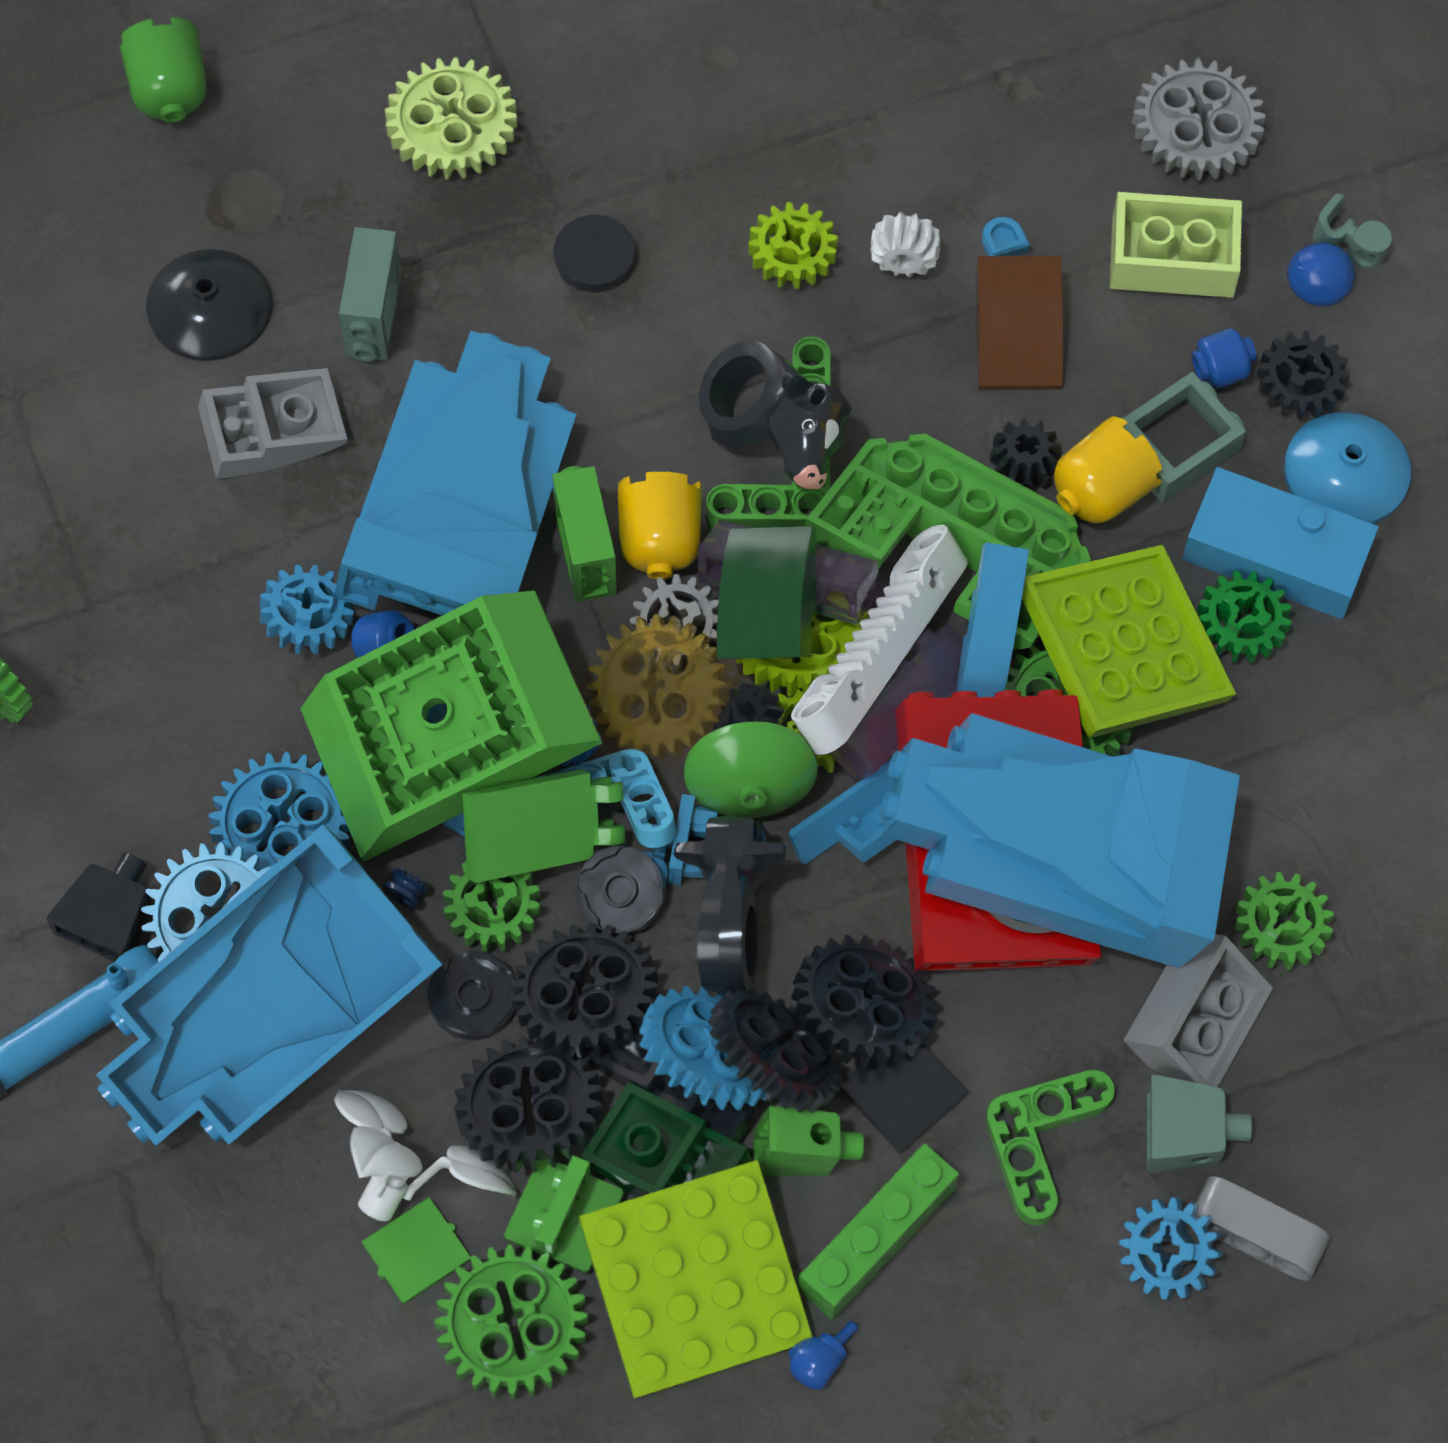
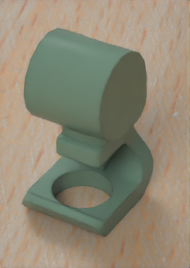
(1365, 244)

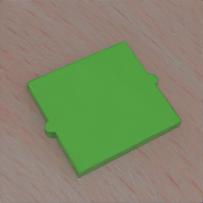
(416, 1251)

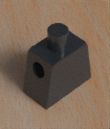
(104, 909)

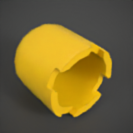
(1106, 472)
(659, 523)

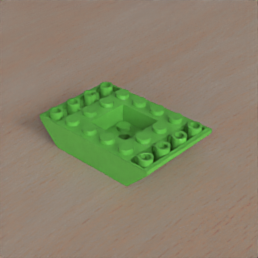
(505, 720)

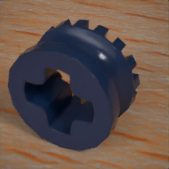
(404, 889)

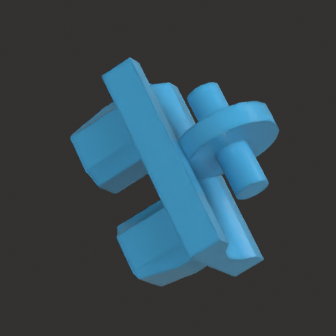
(690, 822)

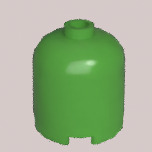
(164, 68)

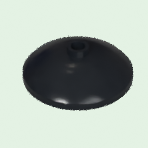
(213, 322)

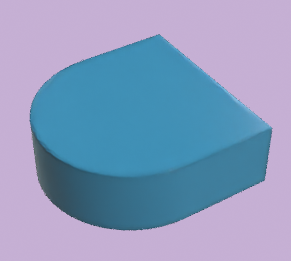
(1004, 238)

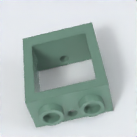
(370, 294)
(1206, 403)

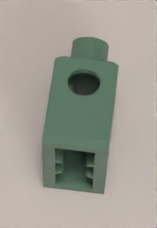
(1188, 1124)

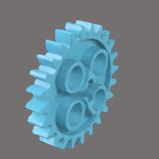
(183, 891)

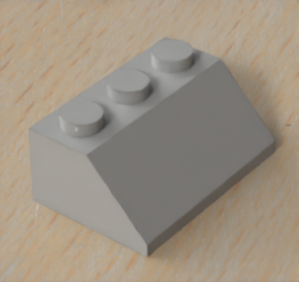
(1199, 1014)

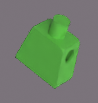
(802, 1143)

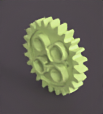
(451, 118)

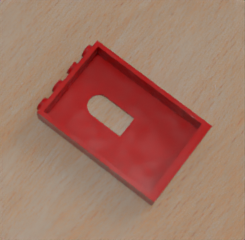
(957, 934)

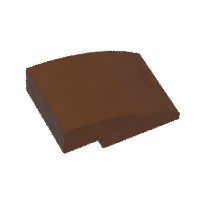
(1019, 322)

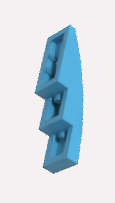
(992, 620)

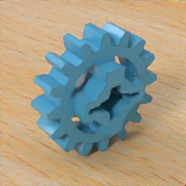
(304, 610)
(1170, 1267)

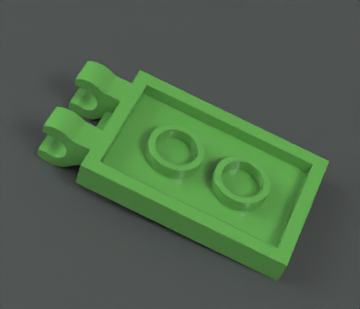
(537, 824)

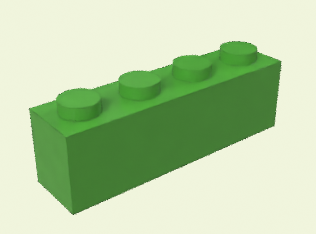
(878, 1232)

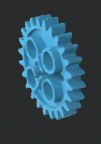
(248, 803)
(680, 1041)

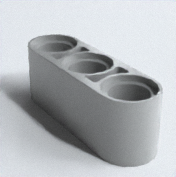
(1262, 1228)

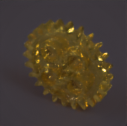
(618, 687)

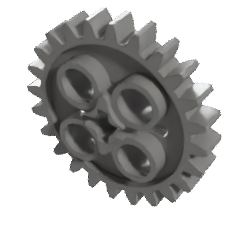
(1232, 112)

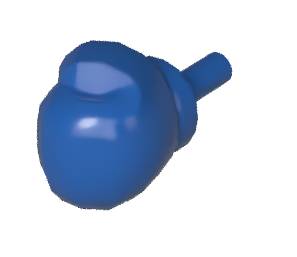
(818, 1358)

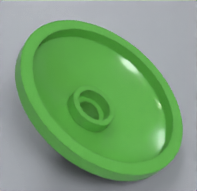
(750, 769)

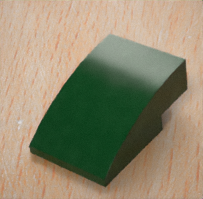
(767, 593)
(657, 1145)

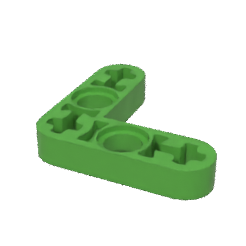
(1032, 1121)

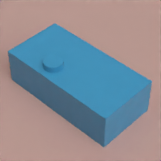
(1281, 537)

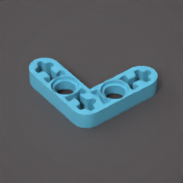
(636, 782)

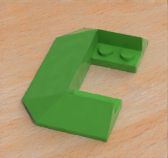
(926, 483)

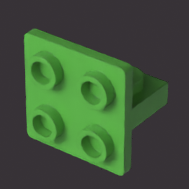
(550, 1211)

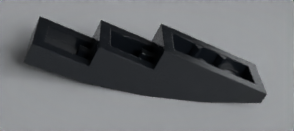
(630, 1065)

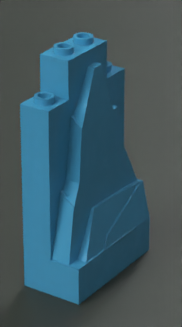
(458, 482)
(1068, 835)
(262, 995)

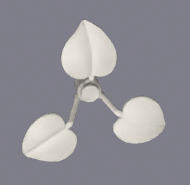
(392, 1164)

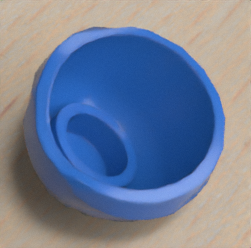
(1321, 274)

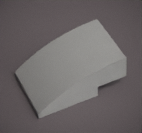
(271, 421)

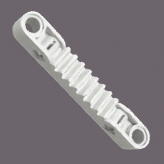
(916, 590)

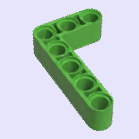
(784, 499)

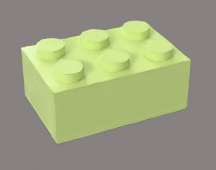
(1176, 244)

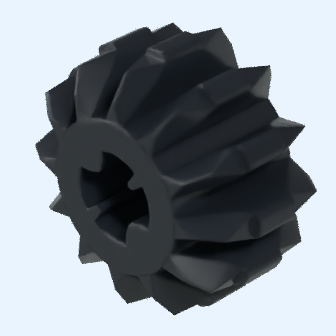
(1025, 453)

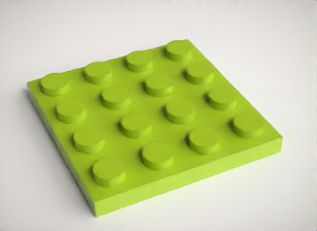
(1126, 640)
(695, 1278)

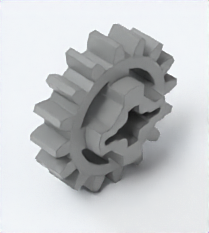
(693, 612)

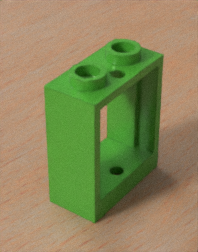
(584, 533)

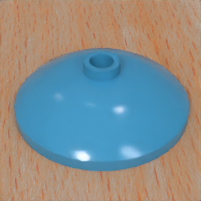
(1360, 487)

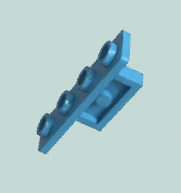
(847, 819)

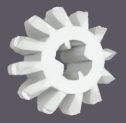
(905, 244)

